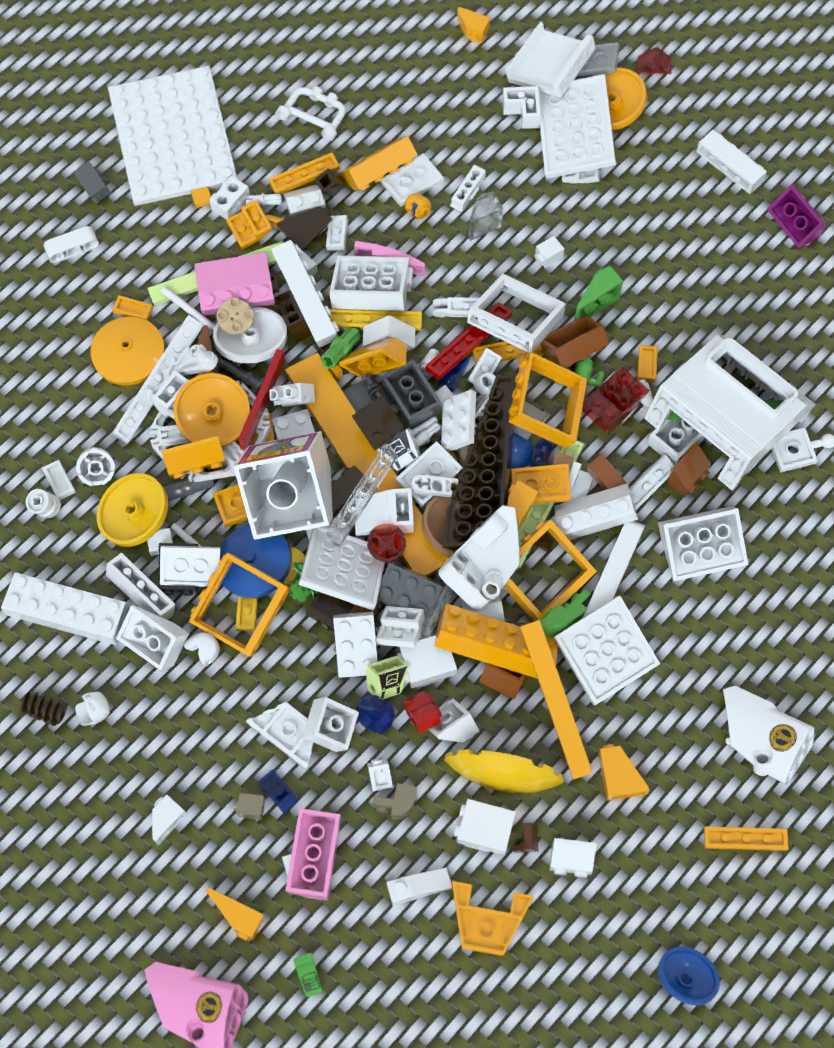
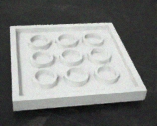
(342, 571)
(606, 650)

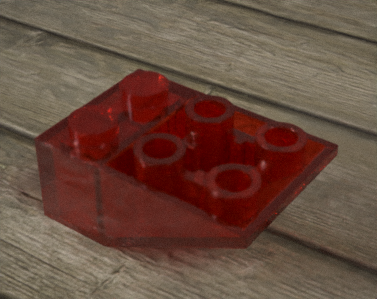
(614, 400)

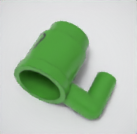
(584, 369)

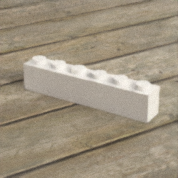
(305, 294)

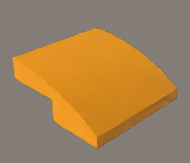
(249, 225)

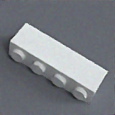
(731, 161)
(139, 587)

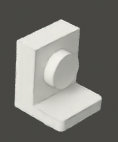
(379, 774)

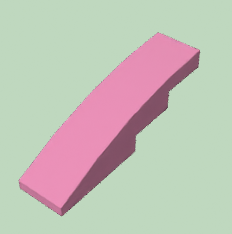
(375, 250)

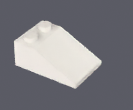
(152, 637)

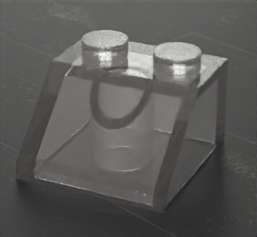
(485, 215)

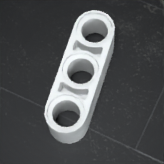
(71, 244)

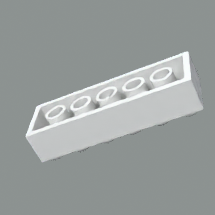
(64, 608)

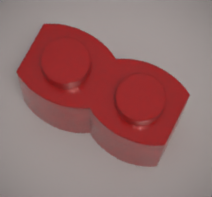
(422, 711)

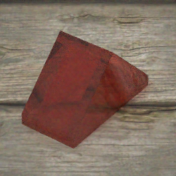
(654, 62)

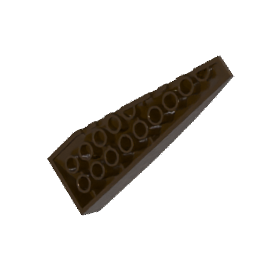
(486, 469)

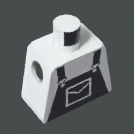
(405, 448)

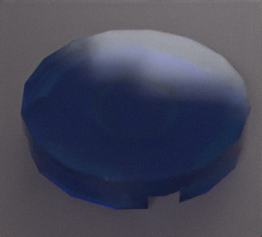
(375, 714)

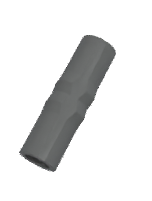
(185, 487)

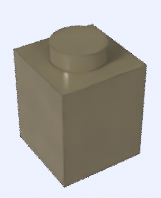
(249, 806)

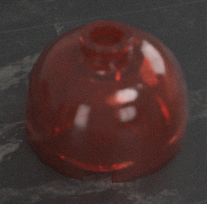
(386, 543)

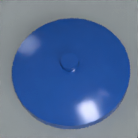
(267, 554)

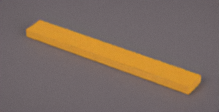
(556, 699)

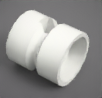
(43, 503)

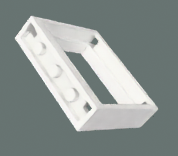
(508, 331)

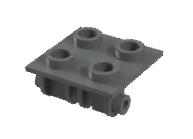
(364, 392)

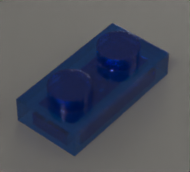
(454, 376)

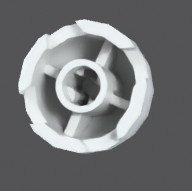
(95, 466)

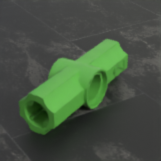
(340, 347)

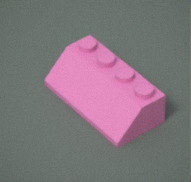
(313, 854)

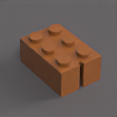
(574, 342)

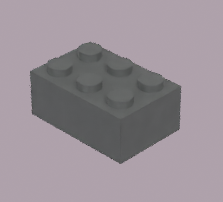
(411, 394)
(408, 588)

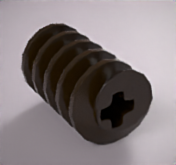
(43, 710)

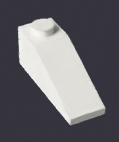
(418, 886)

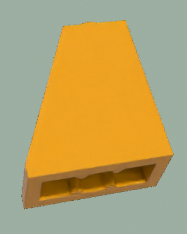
(619, 774)

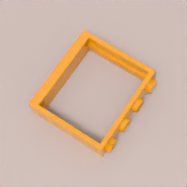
(574, 407)
(570, 589)
(207, 595)

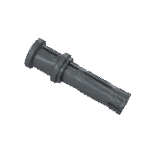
(248, 378)

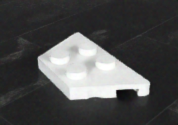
(285, 729)

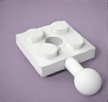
(805, 455)

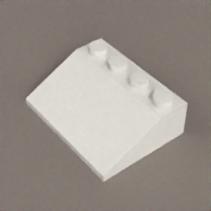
(370, 283)
(703, 543)

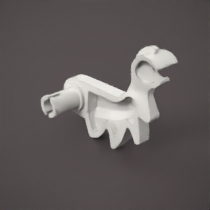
(191, 361)

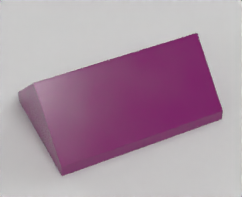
(797, 217)

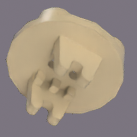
(228, 311)

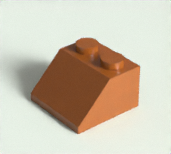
(689, 471)
(502, 680)

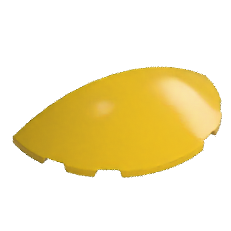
(503, 771)

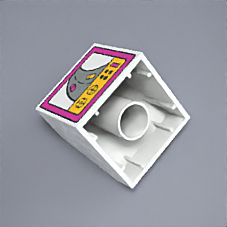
(286, 485)

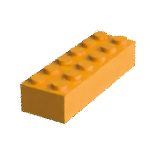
(486, 640)

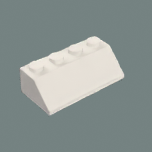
(596, 512)

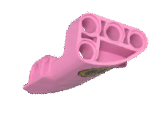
(197, 1005)

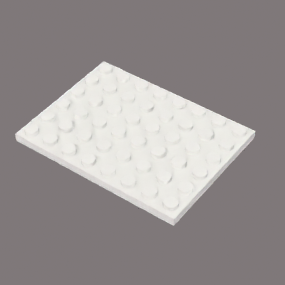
(171, 135)

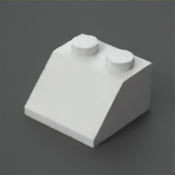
(303, 200)
(572, 857)

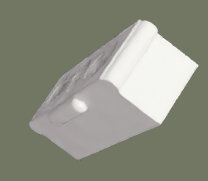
(468, 188)

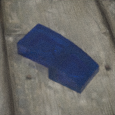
(277, 791)

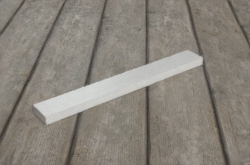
(143, 401)

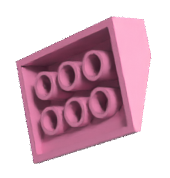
(235, 277)

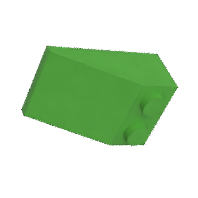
(601, 292)

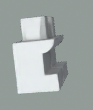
(293, 394)

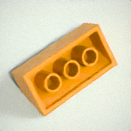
(379, 163)

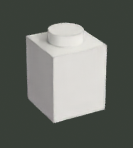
(549, 252)

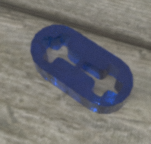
(539, 453)

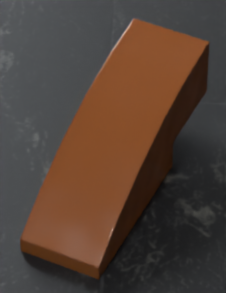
(605, 473)

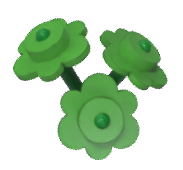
(299, 592)

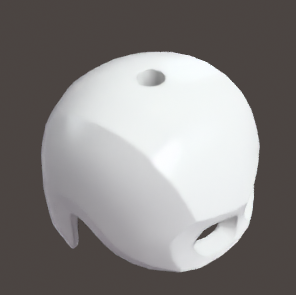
(207, 644)
(93, 709)

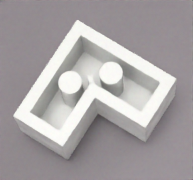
(524, 102)
(388, 328)

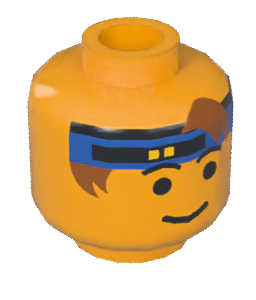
(417, 206)

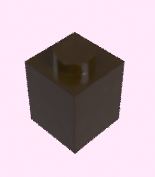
(330, 182)

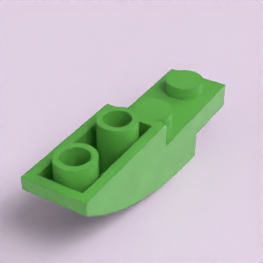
(562, 617)

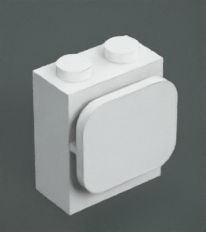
(427, 663)
(484, 827)

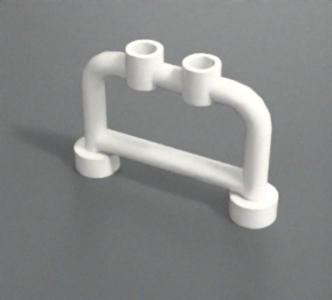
(329, 131)

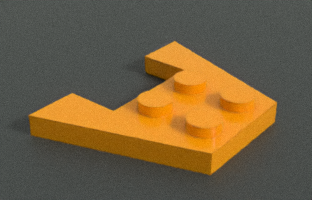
(484, 928)

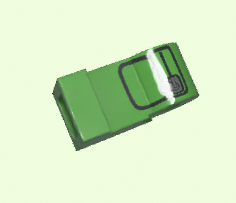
(308, 974)

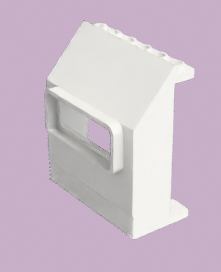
(728, 410)

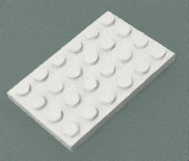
(577, 128)

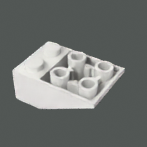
(387, 508)

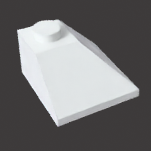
(455, 723)

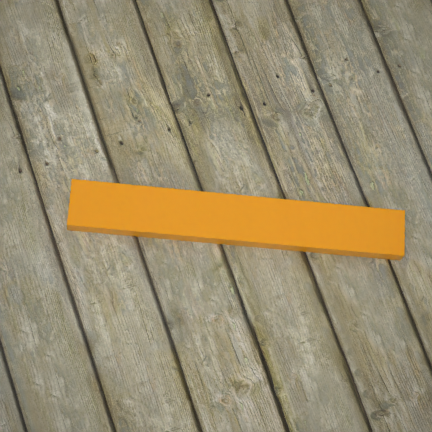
(335, 419)

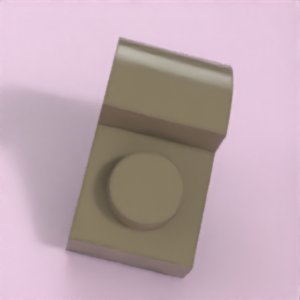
(401, 804)

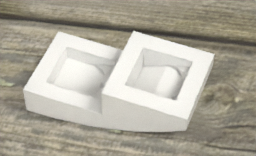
(583, 177)

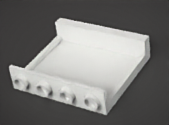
(549, 61)

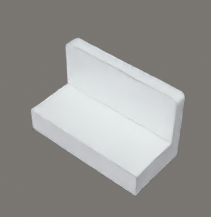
(579, 482)

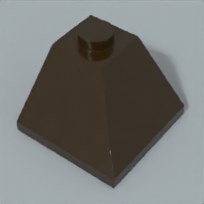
(378, 422)

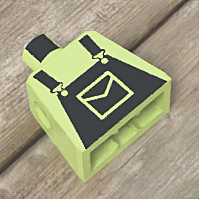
(386, 677)

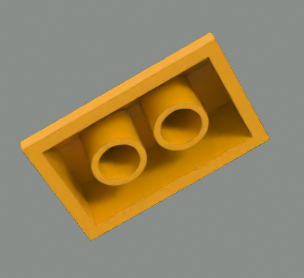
(376, 358)
(194, 457)

